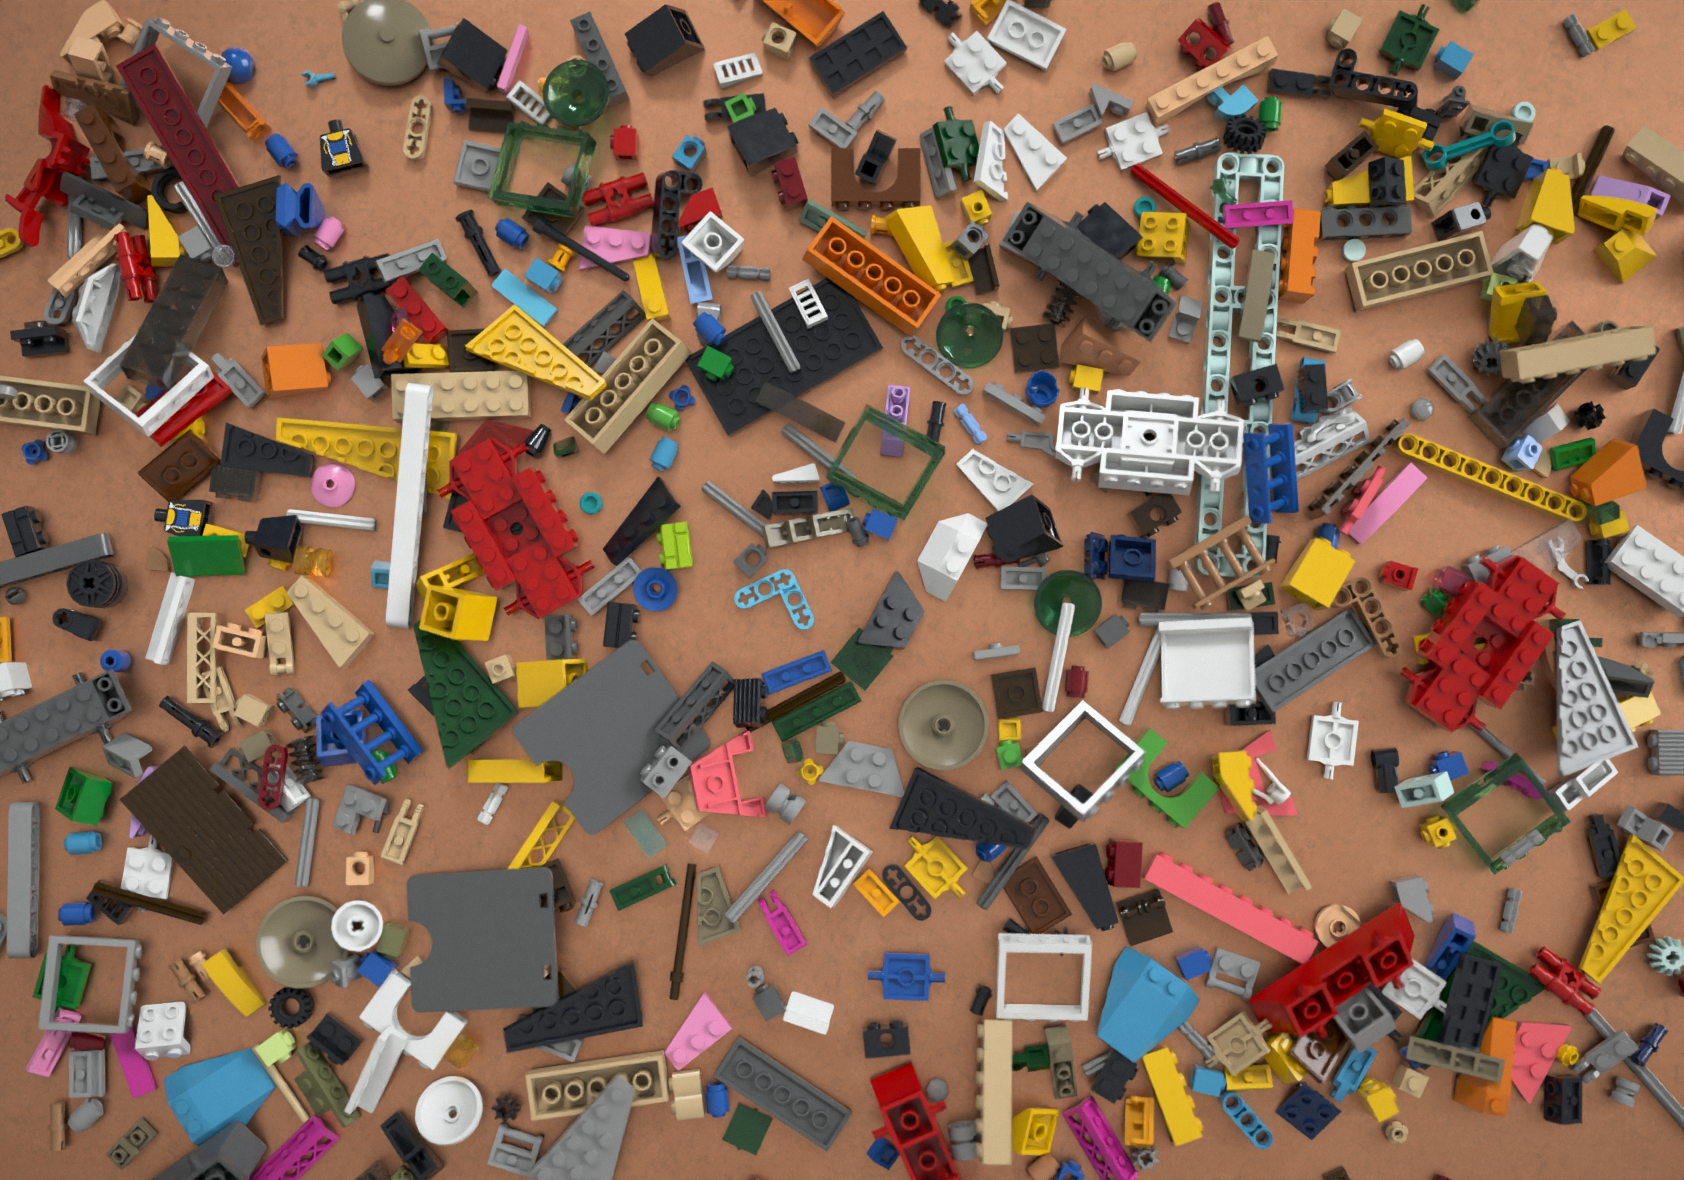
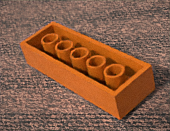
(871, 276)

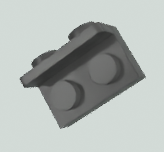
(560, 637)

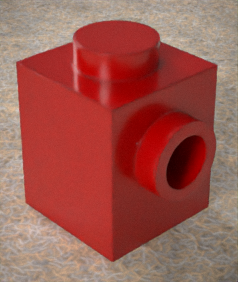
(625, 143)

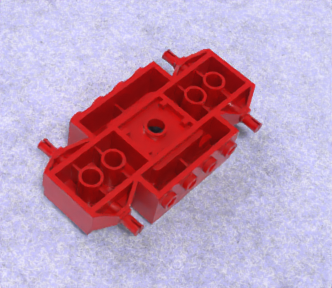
(496, 502)
(1504, 618)

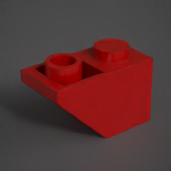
(697, 208)

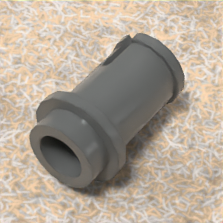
(1173, 276)
(859, 536)

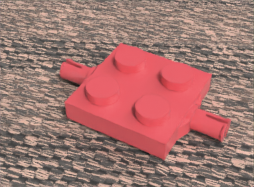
(1364, 493)

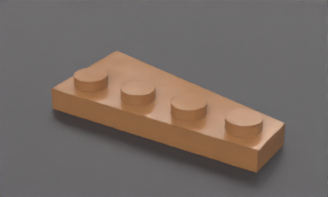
(109, 97)

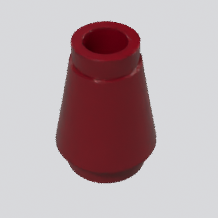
(86, 1041)

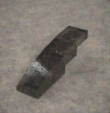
(800, 412)

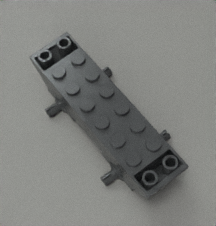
(1090, 270)
(60, 721)
(224, 1156)

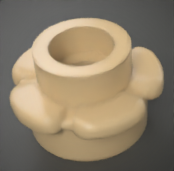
(1392, 1128)

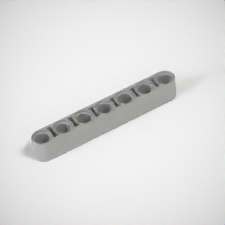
(23, 879)

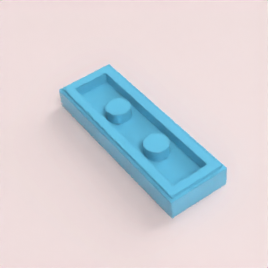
(524, 297)

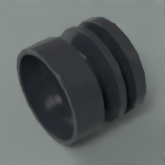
(109, 584)

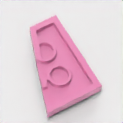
(614, 245)
(697, 1033)

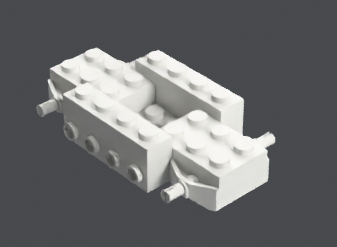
(1165, 465)

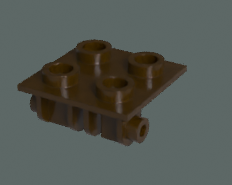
(1144, 917)

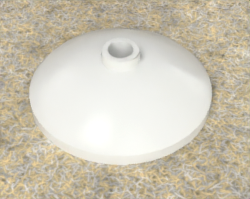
(440, 1102)

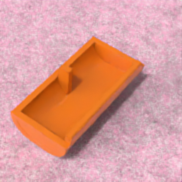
(810, 17)

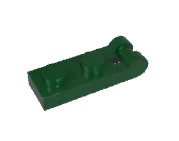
(641, 887)

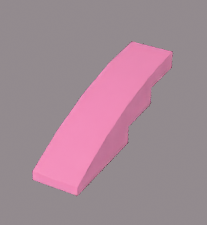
(1387, 502)

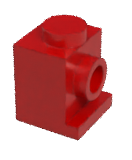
(1389, 578)

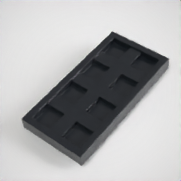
(858, 53)
(1469, 1002)

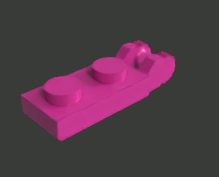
(1515, 782)
(783, 925)

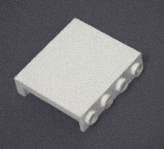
(1207, 663)

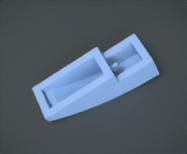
(695, 275)

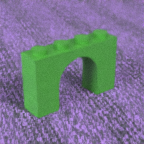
(1180, 807)

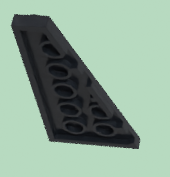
(947, 811)
(592, 1010)

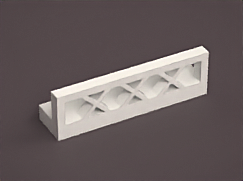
(1325, 442)
(170, 619)
(377, 1070)

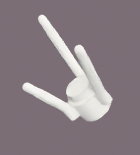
(1277, 791)

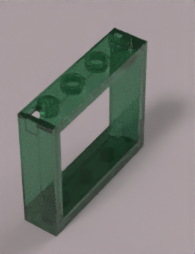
(507, 158)
(901, 431)
(1488, 783)

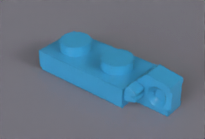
(1352, 1072)

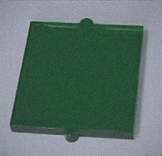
(747, 1129)

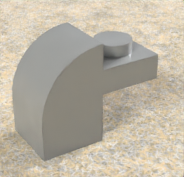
(1645, 829)

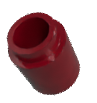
(1077, 682)

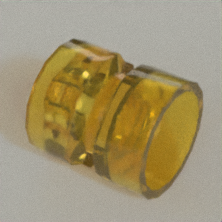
(309, 561)

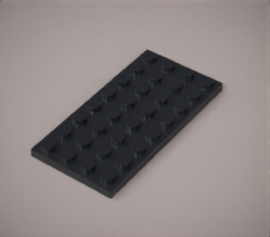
(820, 351)

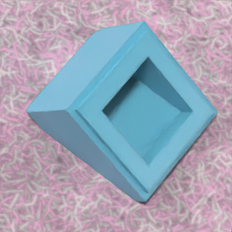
(380, 574)

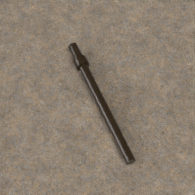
(677, 975)

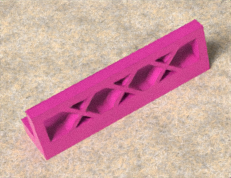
(1104, 1140)
(289, 1154)

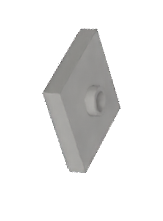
(476, 165)

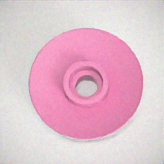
(343, 484)

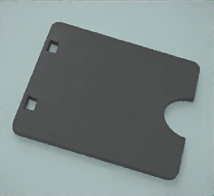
(605, 734)
(485, 940)

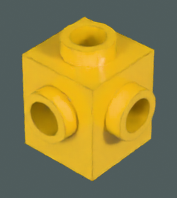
(1431, 828)

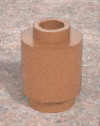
(1043, 1168)

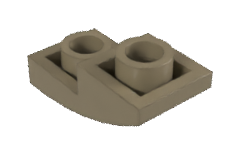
(131, 1143)

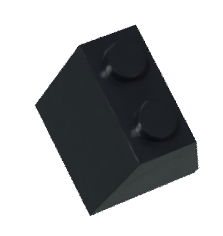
(663, 39)
(473, 56)
(762, 140)
(1109, 231)
(1023, 530)

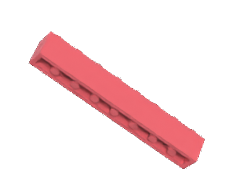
(1230, 909)

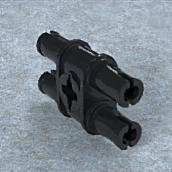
(352, 271)

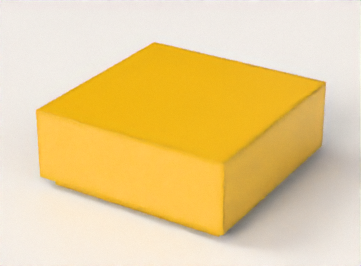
(1009, 729)

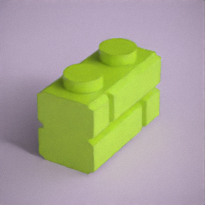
(676, 546)

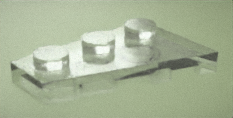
(1550, 546)

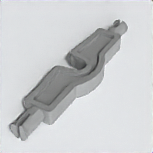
(1034, 440)

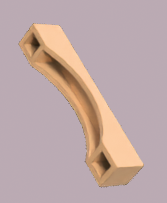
(1232, 68)

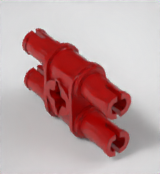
(607, 193)
(136, 267)
(1564, 981)

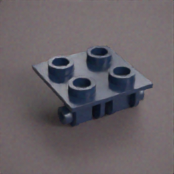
(1098, 546)
(1308, 1110)

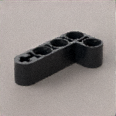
(1375, 84)
(669, 215)

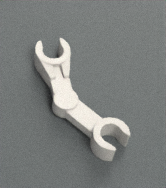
(1344, 415)
(1562, 567)

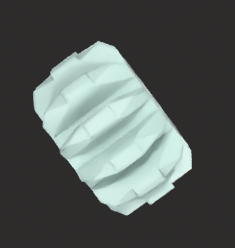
(1667, 964)

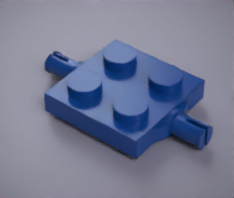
(906, 976)

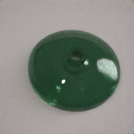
(573, 80)
(973, 348)
(1079, 589)

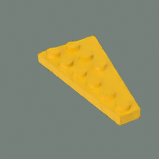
(528, 348)
(1634, 899)

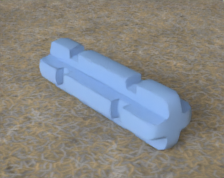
(970, 424)

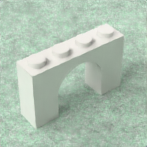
(383, 1013)

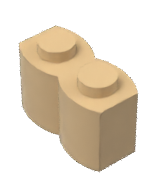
(688, 1094)

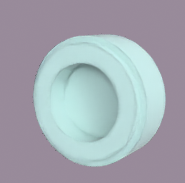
(1523, 111)
(1353, 250)

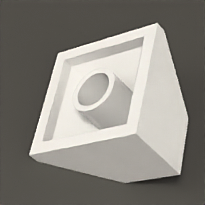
(714, 242)

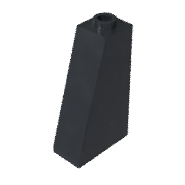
(377, 328)
(1087, 881)

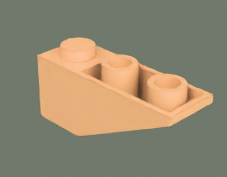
(96, 23)

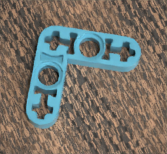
(785, 591)

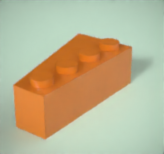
(1299, 256)

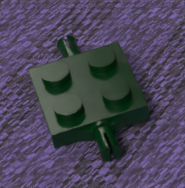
(1409, 40)
(957, 143)

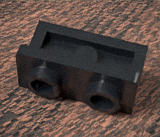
(1387, 182)
(1113, 1077)

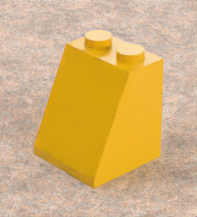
(1549, 205)
(1318, 574)
(458, 613)
(544, 679)

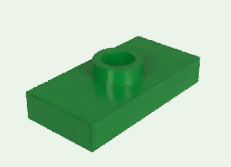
(1572, 453)

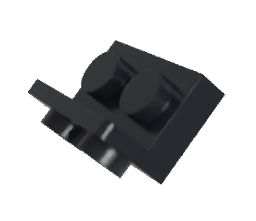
(41, 340)
(334, 1039)
(1563, 1099)

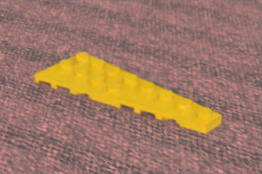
(368, 447)

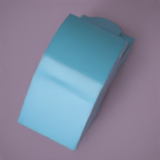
(1231, 106)

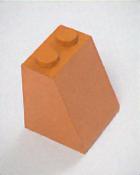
(294, 370)
(1609, 474)

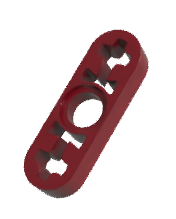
(276, 794)

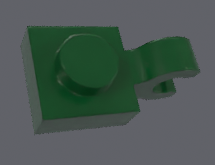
(1034, 1057)

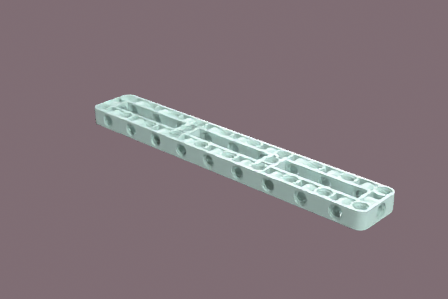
(1219, 325)

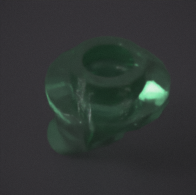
(1221, 187)

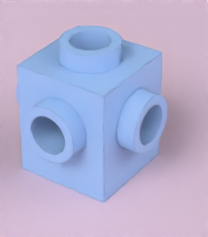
(1522, 453)

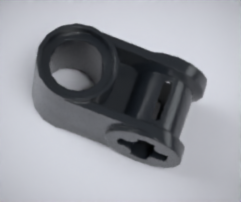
(79, 623)

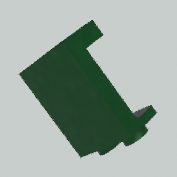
(448, 280)

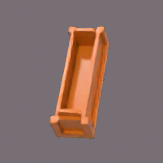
(242, 112)

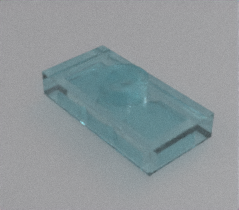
(645, 833)

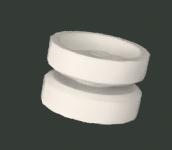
(370, 928)

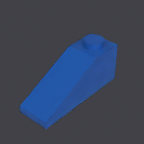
(1453, 938)

